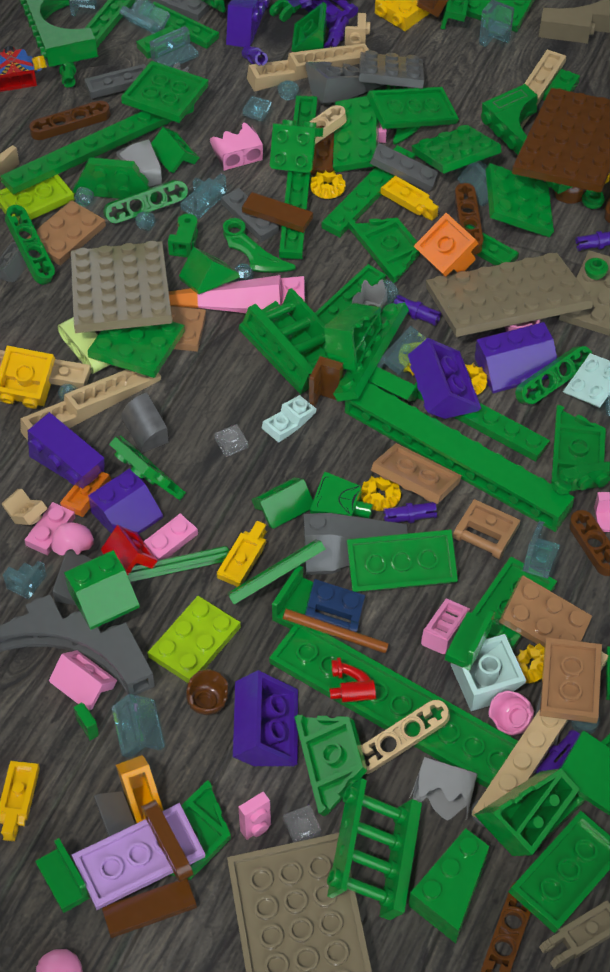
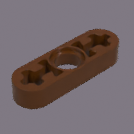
(594, 531)
(167, 840)

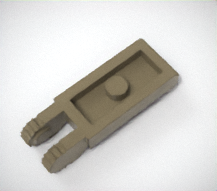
(580, 935)

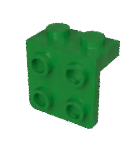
(293, 145)

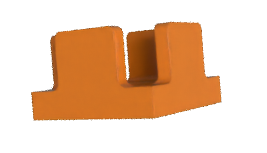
(447, 246)

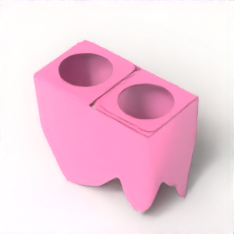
(238, 149)

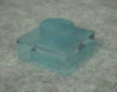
(257, 108)

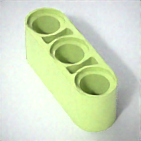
(80, 343)

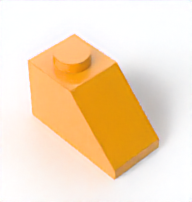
(138, 785)

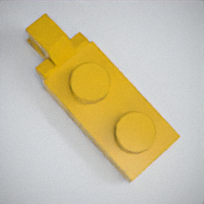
(410, 197)
(243, 555)
(17, 797)

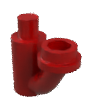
(360, 690)

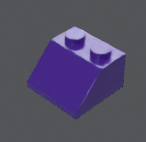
(125, 503)

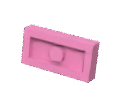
(41, 535)
(171, 537)
(255, 816)

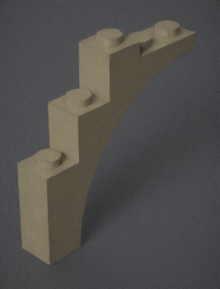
(575, 23)

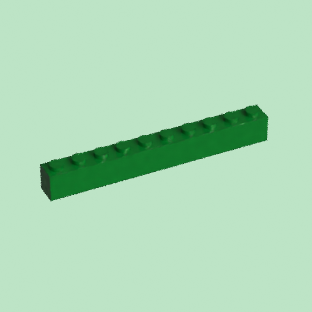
(469, 458)

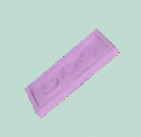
(133, 858)

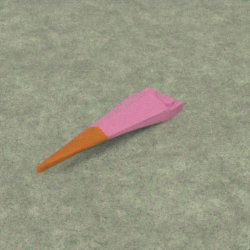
(240, 294)

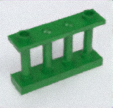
(275, 339)
(401, 848)

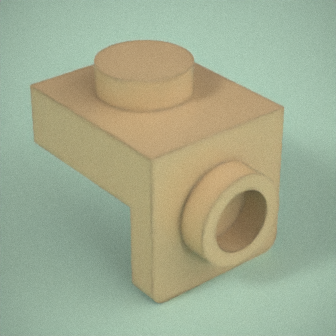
(358, 34)
(22, 509)

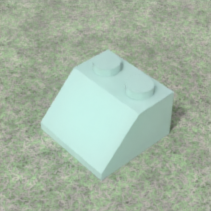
(491, 673)

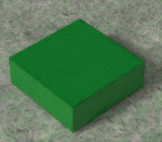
(86, 721)

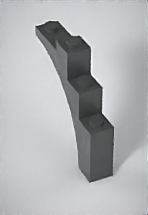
(111, 649)

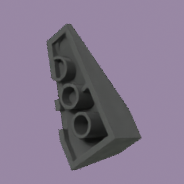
(335, 83)
(333, 533)

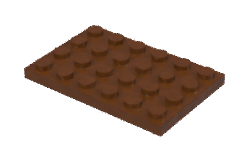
(568, 141)

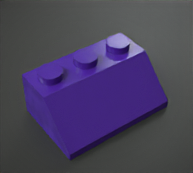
(515, 355)
(443, 380)
(265, 721)

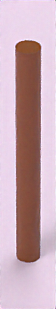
(334, 630)

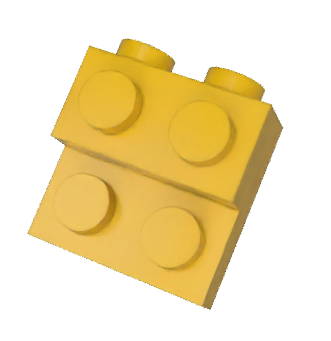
(400, 12)
(25, 376)

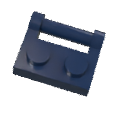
(335, 601)

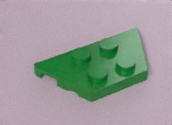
(113, 178)
(387, 244)
(575, 442)
(144, 467)
(331, 757)
(207, 823)

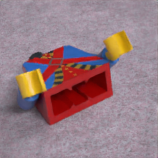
(18, 69)

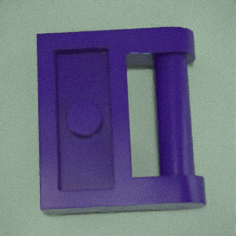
(332, 12)

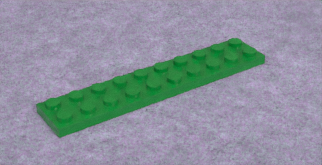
(460, 743)

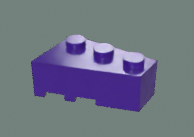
(244, 21)
(64, 451)

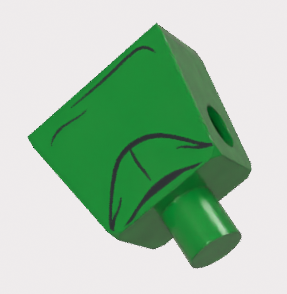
(340, 497)

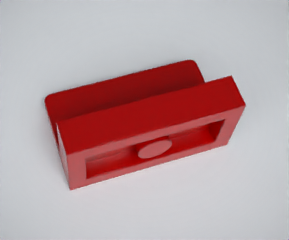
(129, 549)

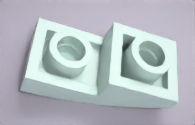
(291, 418)

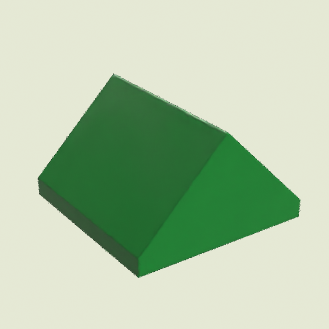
(310, 30)
(205, 272)

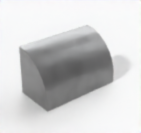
(145, 423)

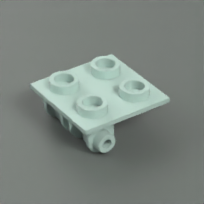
(591, 381)

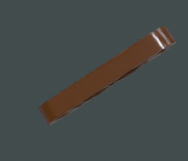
(99, 112)
(469, 218)
(505, 934)

